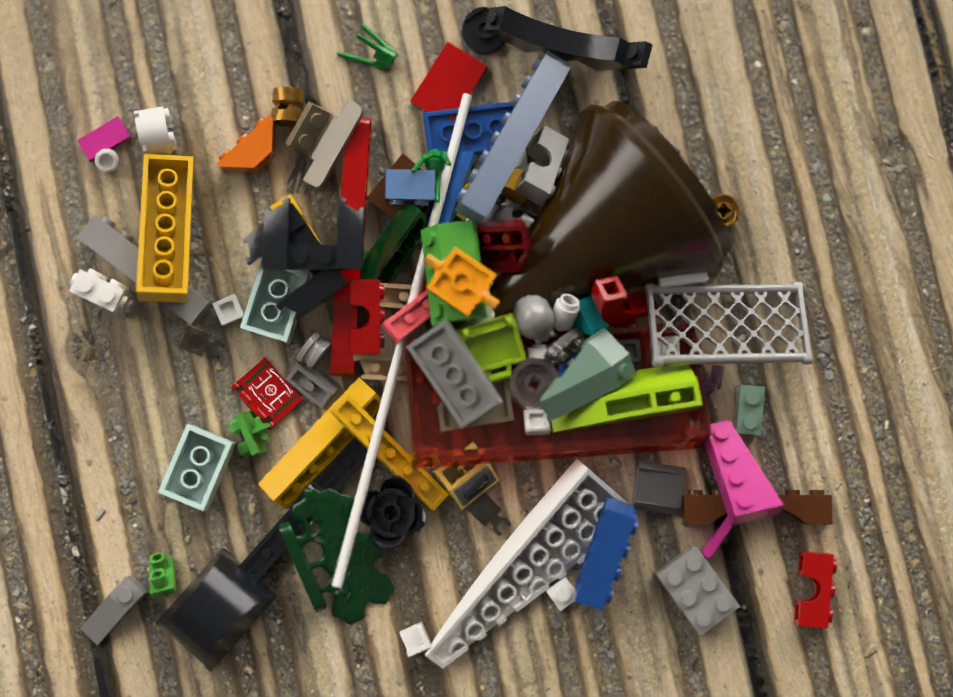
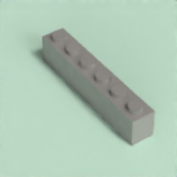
(123, 254)

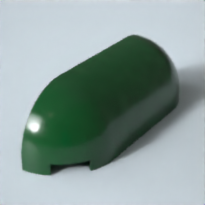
(395, 245)

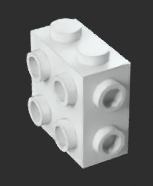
(106, 294)

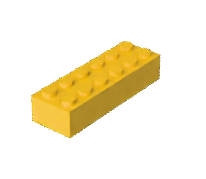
(165, 228)

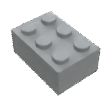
(696, 589)

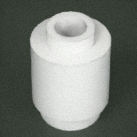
(565, 312)

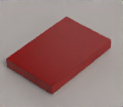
(448, 80)

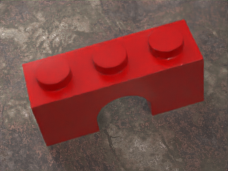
(368, 337)
(816, 610)

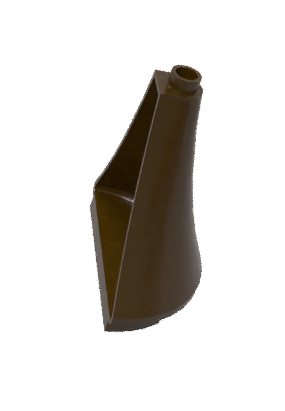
(617, 210)

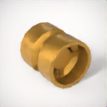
(287, 103)

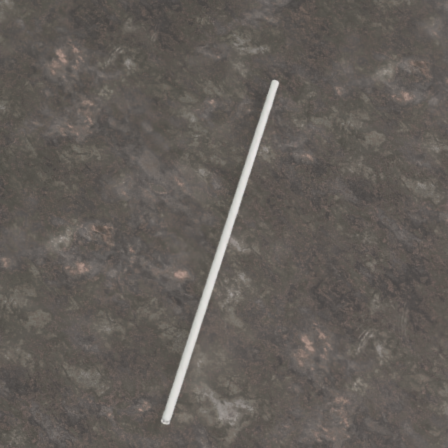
(397, 357)

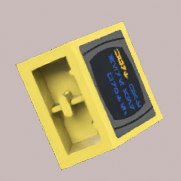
(468, 481)

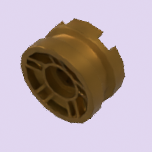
(730, 205)

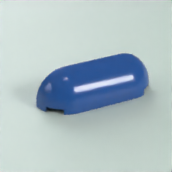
(463, 166)

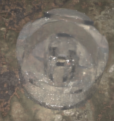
(537, 370)

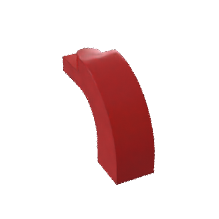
(617, 306)

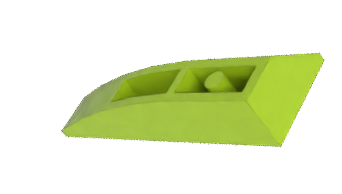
(646, 395)

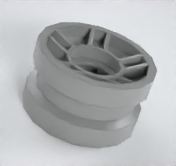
(313, 351)

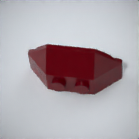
(503, 245)

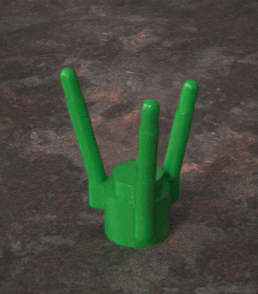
(384, 53)
(433, 161)

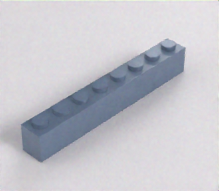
(513, 138)

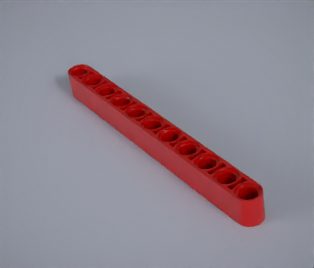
(355, 192)

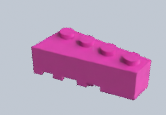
(739, 478)

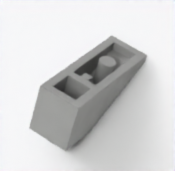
(114, 609)

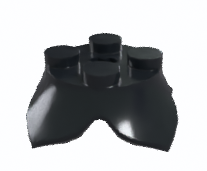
(411, 514)

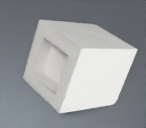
(415, 639)

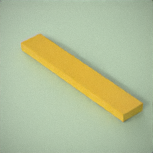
(390, 453)

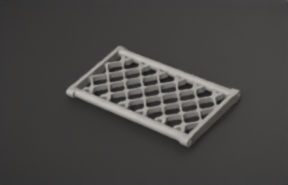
(724, 358)

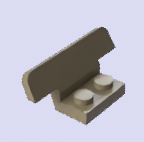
(324, 137)

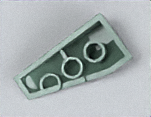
(593, 373)

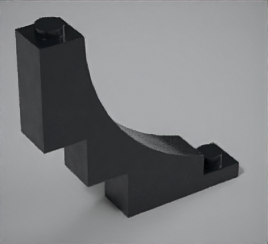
(592, 50)

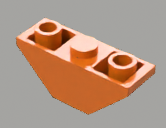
(252, 149)

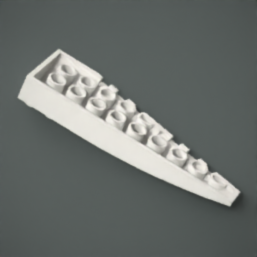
(533, 557)

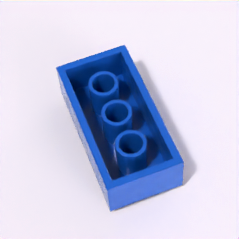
(605, 553)

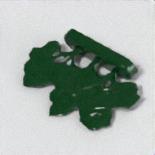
(361, 580)

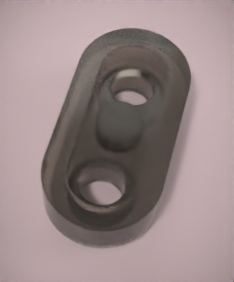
(564, 346)

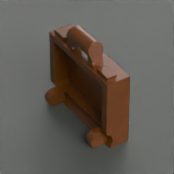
(377, 195)

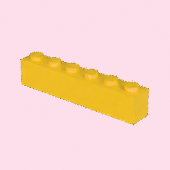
(315, 450)

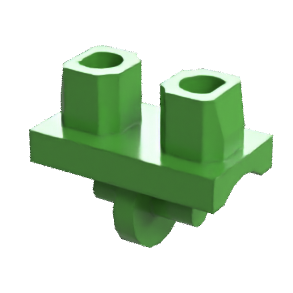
(253, 433)
(161, 575)

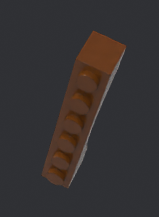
(808, 509)

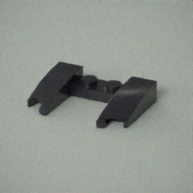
(345, 256)
(315, 291)

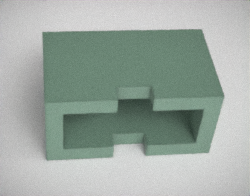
(748, 410)

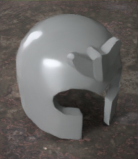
(512, 210)
(534, 318)

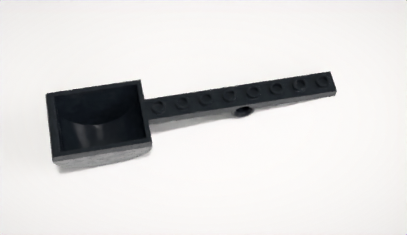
(229, 593)

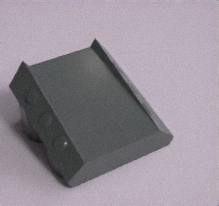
(658, 488)

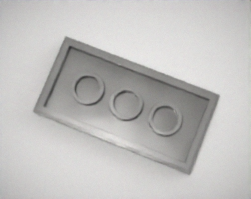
(454, 374)

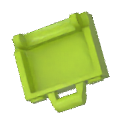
(494, 345)

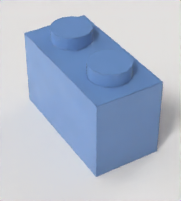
(409, 186)

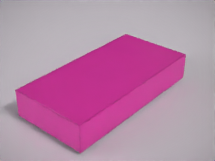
(106, 136)
(716, 537)

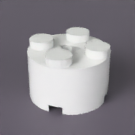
(153, 131)

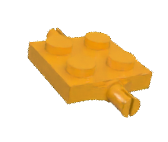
(461, 281)

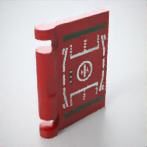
(267, 392)

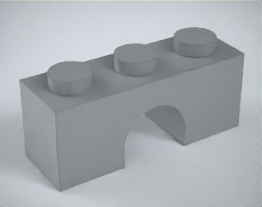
(537, 181)

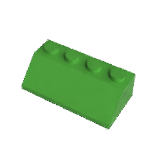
(439, 242)

